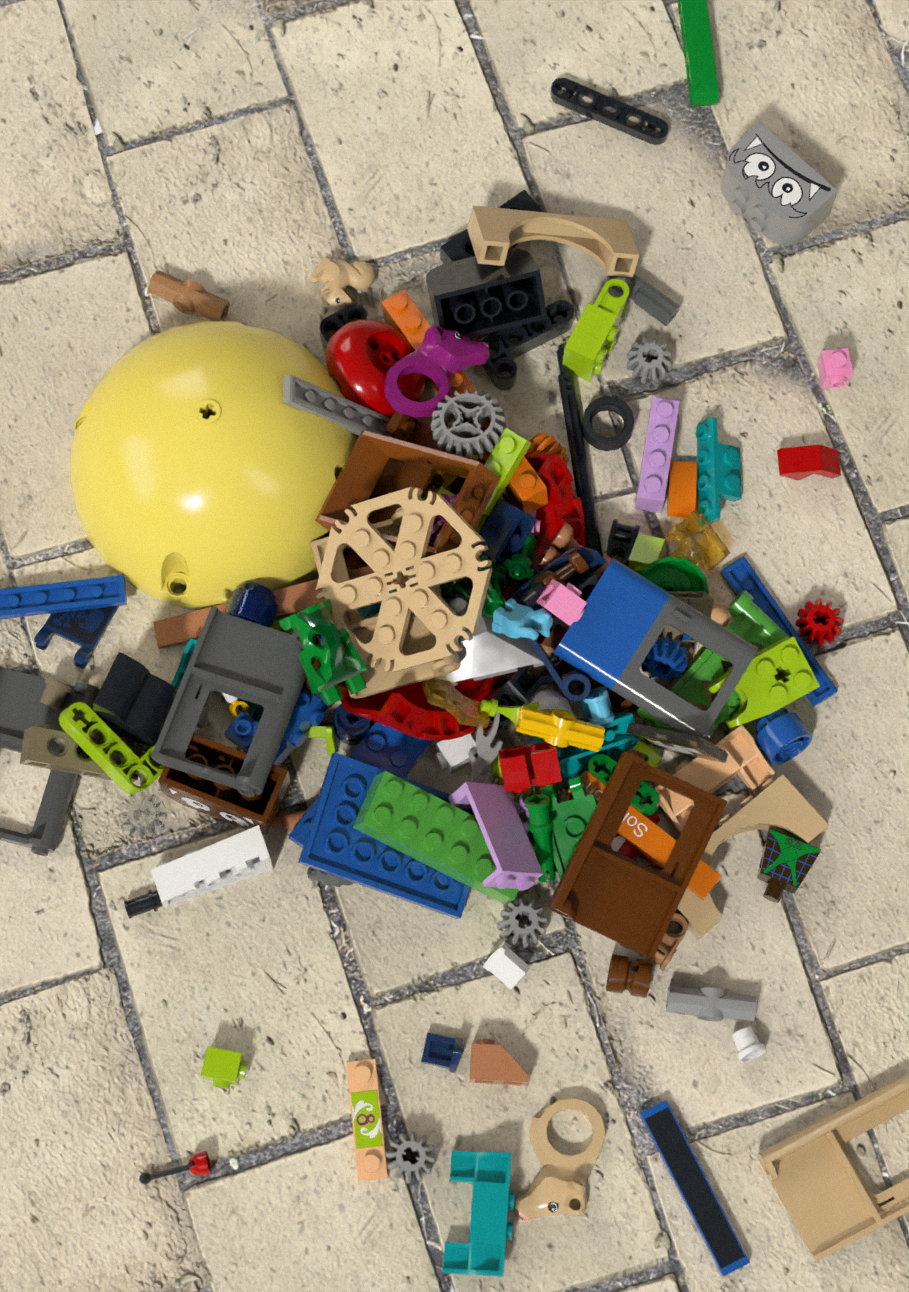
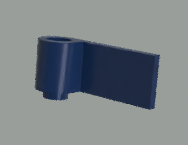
(571, 681)

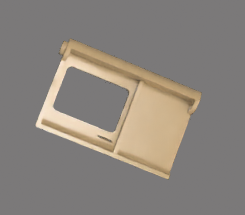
(417, 637)

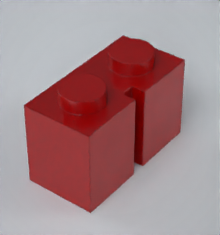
(529, 766)

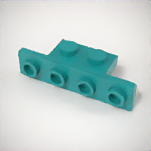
(717, 470)

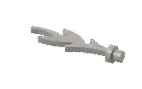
(485, 752)

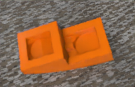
(681, 488)

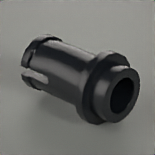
(143, 903)

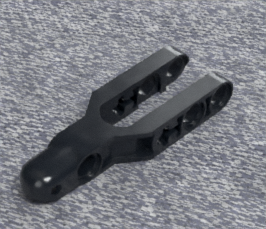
(519, 686)

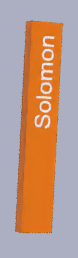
(654, 841)

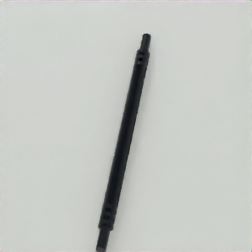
(578, 453)

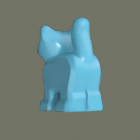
(521, 621)

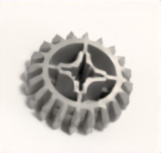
(470, 414)

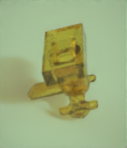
(697, 541)

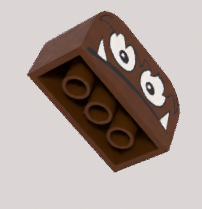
(220, 800)

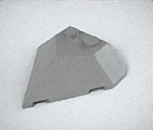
(488, 652)

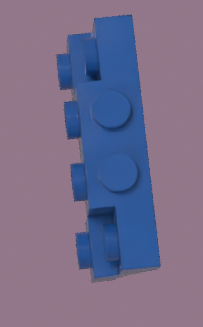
(307, 712)

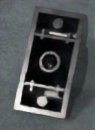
(134, 701)

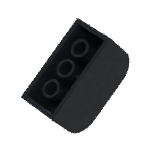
(486, 296)

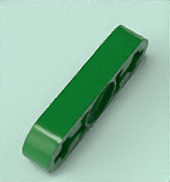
(644, 789)

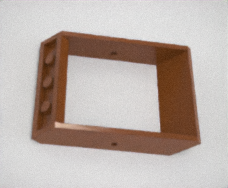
(367, 464)

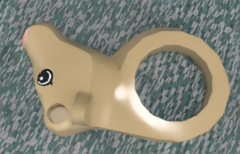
(564, 1178)

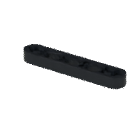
(616, 121)

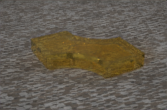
(446, 696)

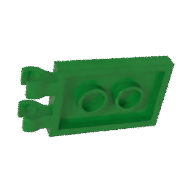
(569, 819)

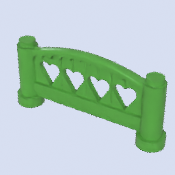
(749, 624)

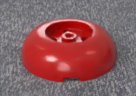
(361, 358)

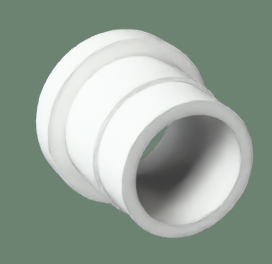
(747, 1045)

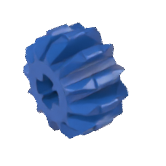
(665, 660)

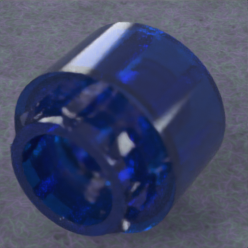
(254, 604)

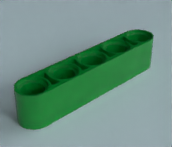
(698, 52)

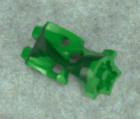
(334, 666)

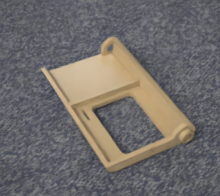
(823, 1183)

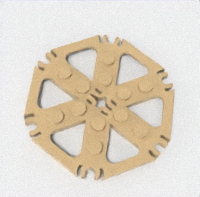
(429, 572)

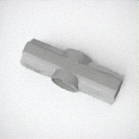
(711, 1004)

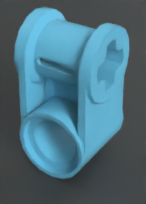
(597, 706)

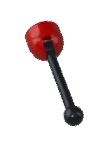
(198, 1165)

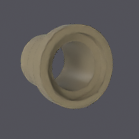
(54, 693)

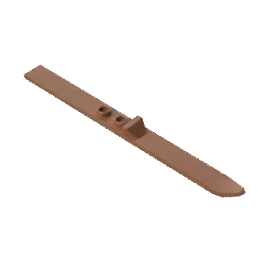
(289, 601)

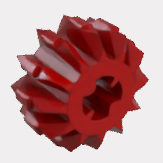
(820, 613)

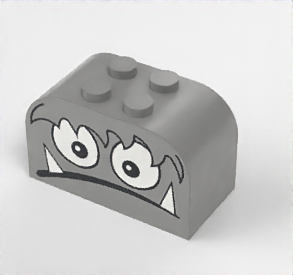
(775, 188)

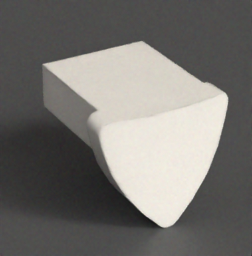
(506, 965)

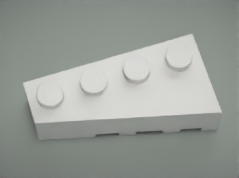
(212, 867)

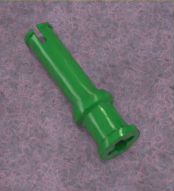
(540, 826)

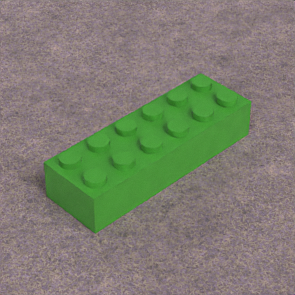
(429, 832)

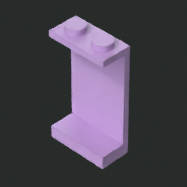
(503, 833)

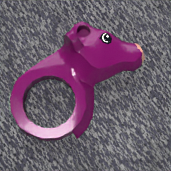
(438, 358)

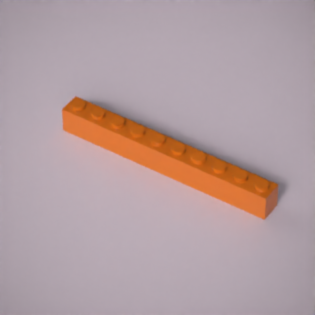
(401, 313)

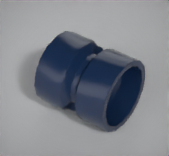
(349, 726)

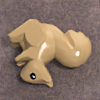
(339, 274)

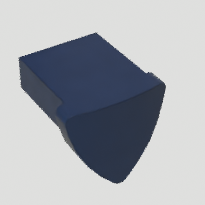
(442, 1051)

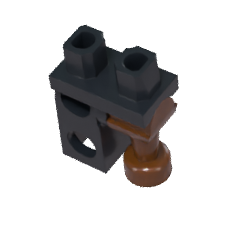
(585, 583)

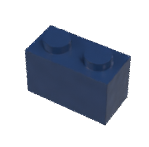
(505, 531)

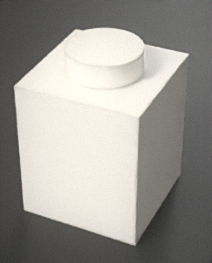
(454, 753)

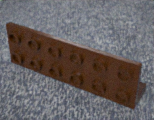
(398, 474)

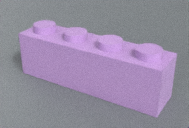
(657, 455)

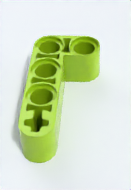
(109, 743)

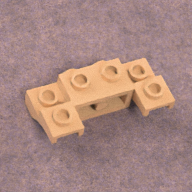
(742, 760)

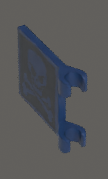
(79, 627)

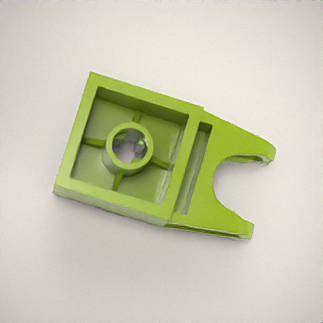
(596, 332)
(761, 691)

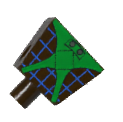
(784, 864)

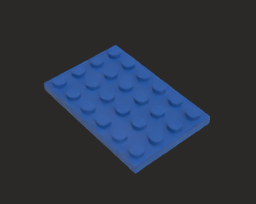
(351, 855)

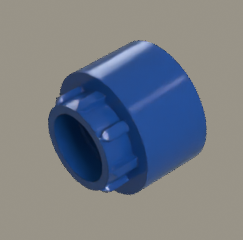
(782, 736)

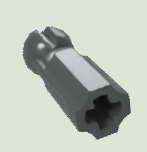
(649, 299)

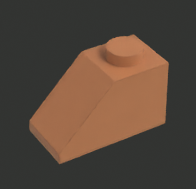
(494, 1065)

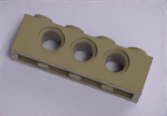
(37, 753)

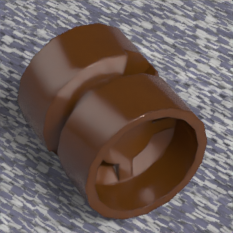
(629, 976)

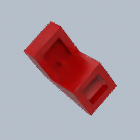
(808, 460)

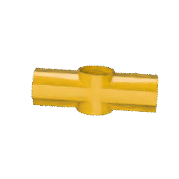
(560, 728)

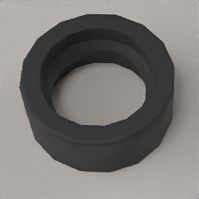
(611, 404)

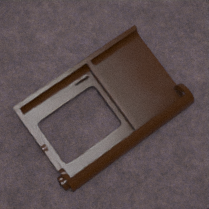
(618, 893)

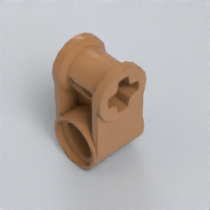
(670, 943)

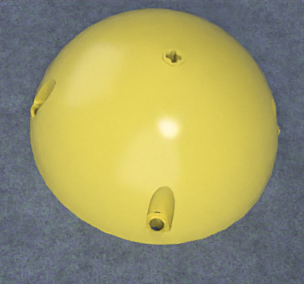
(202, 495)

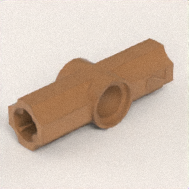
(188, 296)

